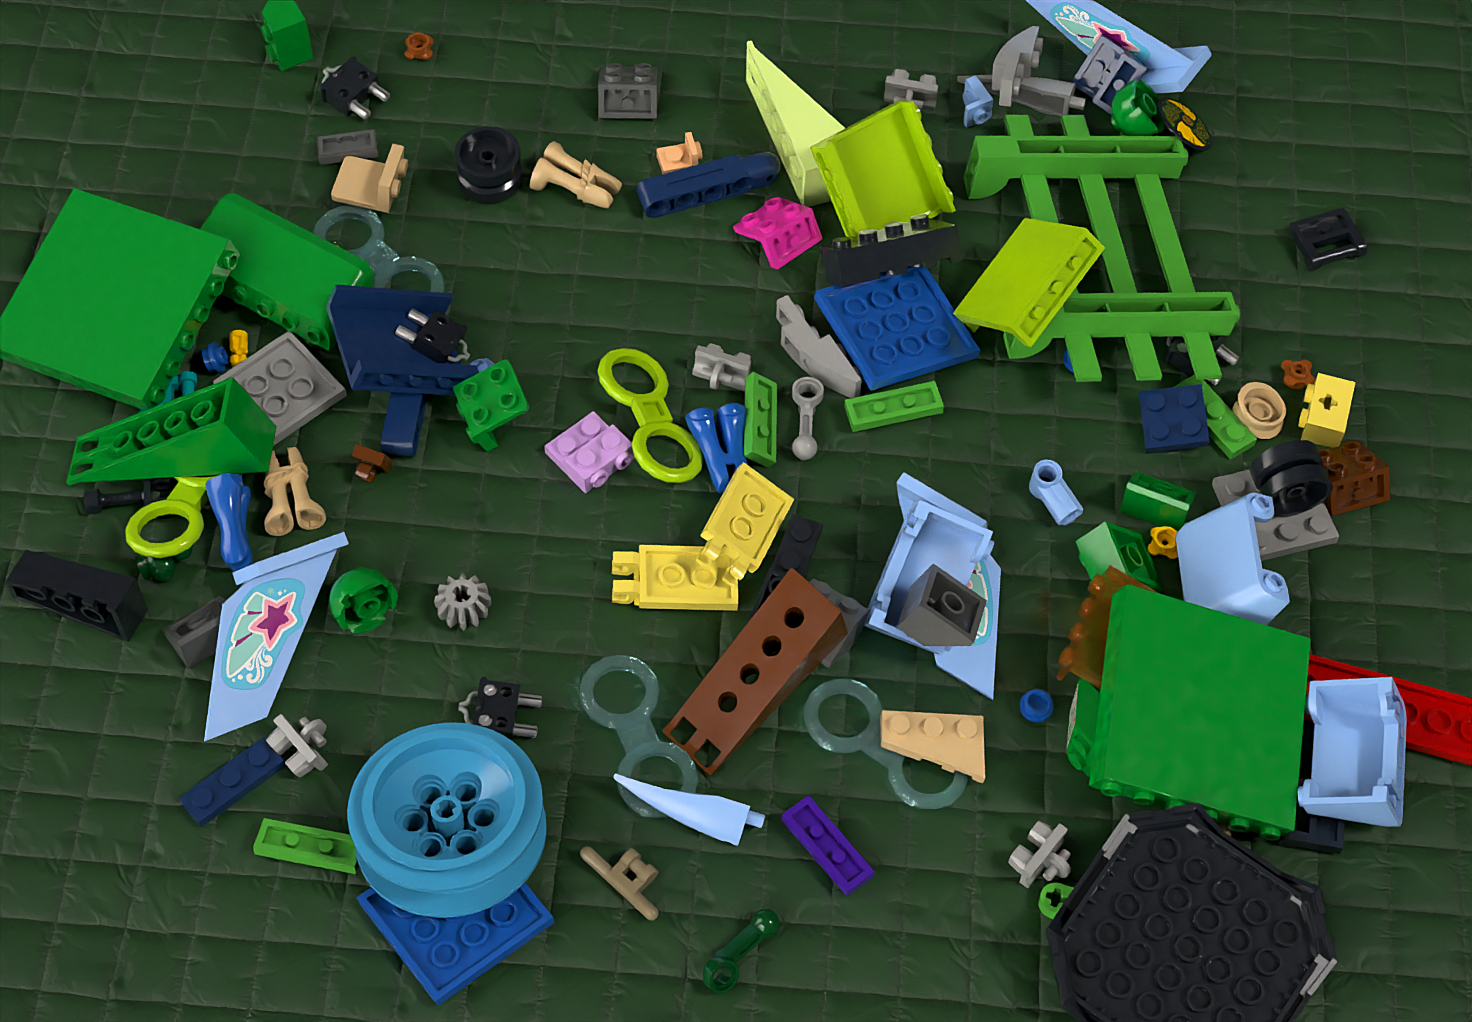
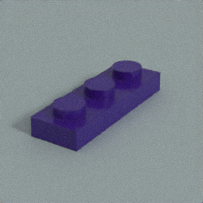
(827, 845)

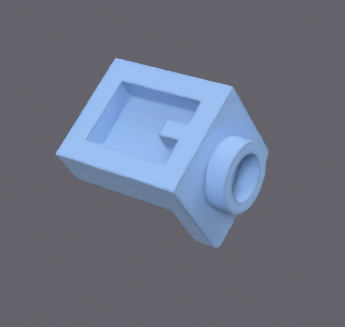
(977, 102)

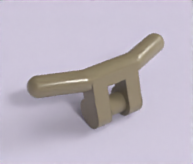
(616, 877)

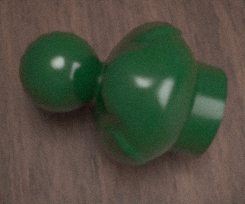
(160, 568)

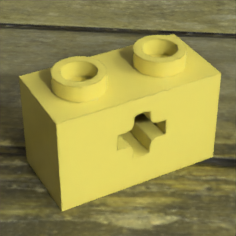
(1327, 410)

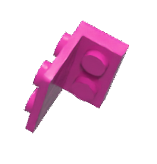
(782, 228)

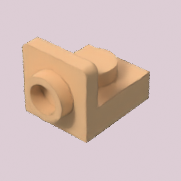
(679, 156)

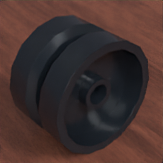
(488, 164)
(1292, 477)

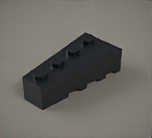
(890, 250)
(79, 592)

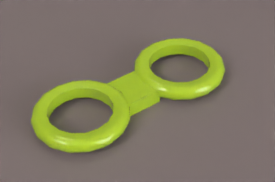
(651, 415)
(185, 500)

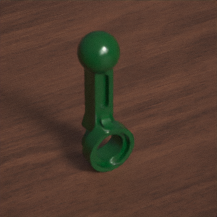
(763, 924)

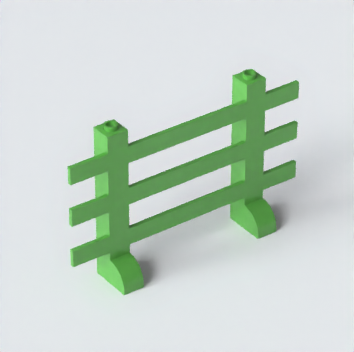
(1123, 310)

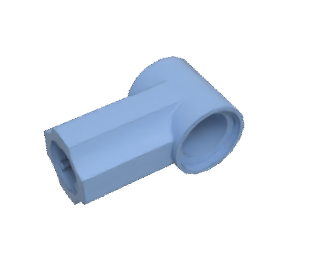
(1054, 494)

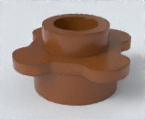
(419, 46)
(1296, 380)

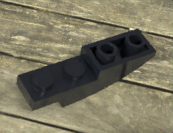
(794, 552)

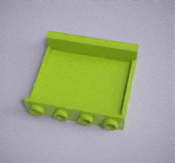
(883, 170)
(1030, 279)

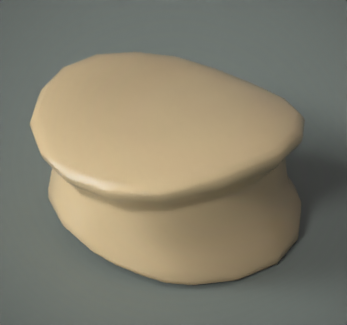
(1260, 410)

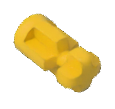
(238, 346)

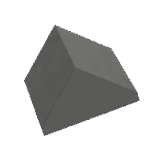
(196, 633)

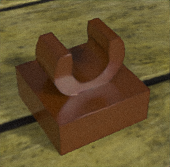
(369, 462)

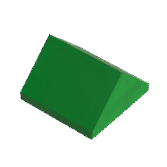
(1156, 501)

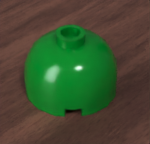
(1136, 110)
(362, 599)

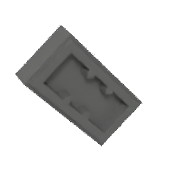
(338, 146)

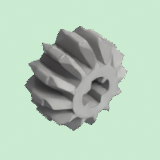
(462, 601)

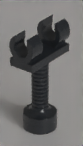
(96, 500)

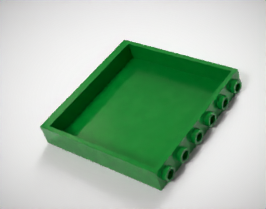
(115, 299)
(1201, 712)

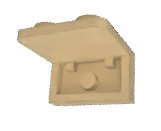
(370, 182)

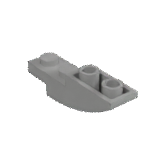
(1016, 62)
(816, 356)

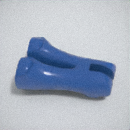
(731, 424)
(230, 505)

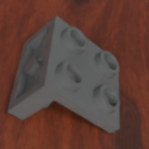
(627, 91)

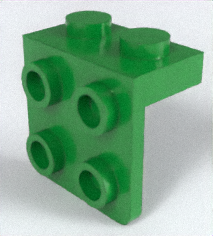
(490, 401)

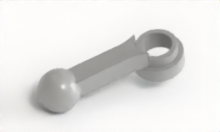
(804, 445)

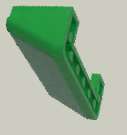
(284, 268)

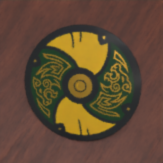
(1184, 124)

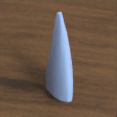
(702, 812)

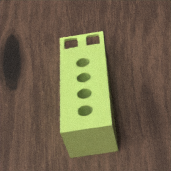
(793, 123)

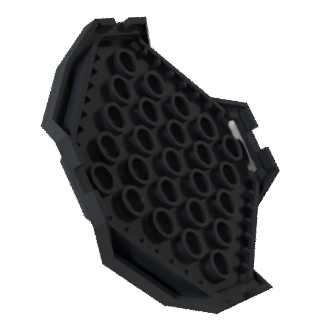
(1187, 929)

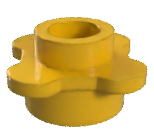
(1160, 535)

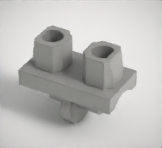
(921, 93)
(721, 367)
(288, 734)
(1049, 842)

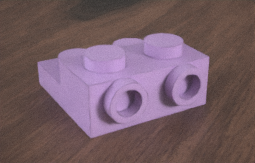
(590, 452)

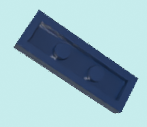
(232, 782)

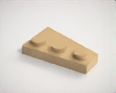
(940, 738)

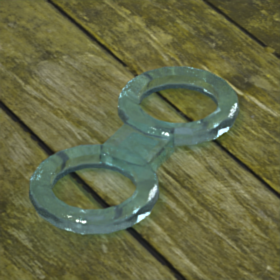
(375, 252)
(635, 728)
(870, 743)

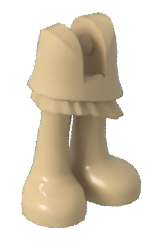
(593, 187)
(278, 484)

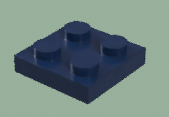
(1174, 418)

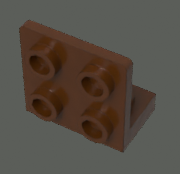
(1356, 478)

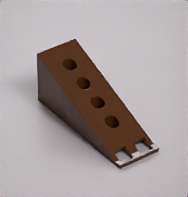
(790, 620)

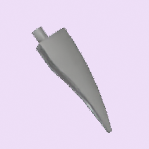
(1040, 94)

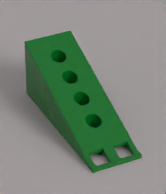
(192, 435)

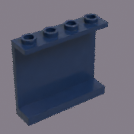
(376, 357)

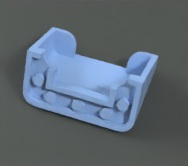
(924, 539)
(1224, 564)
(1356, 751)

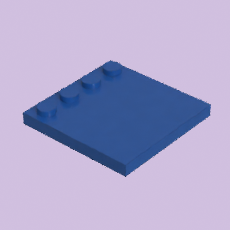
(896, 326)
(459, 949)

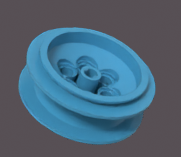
(446, 767)

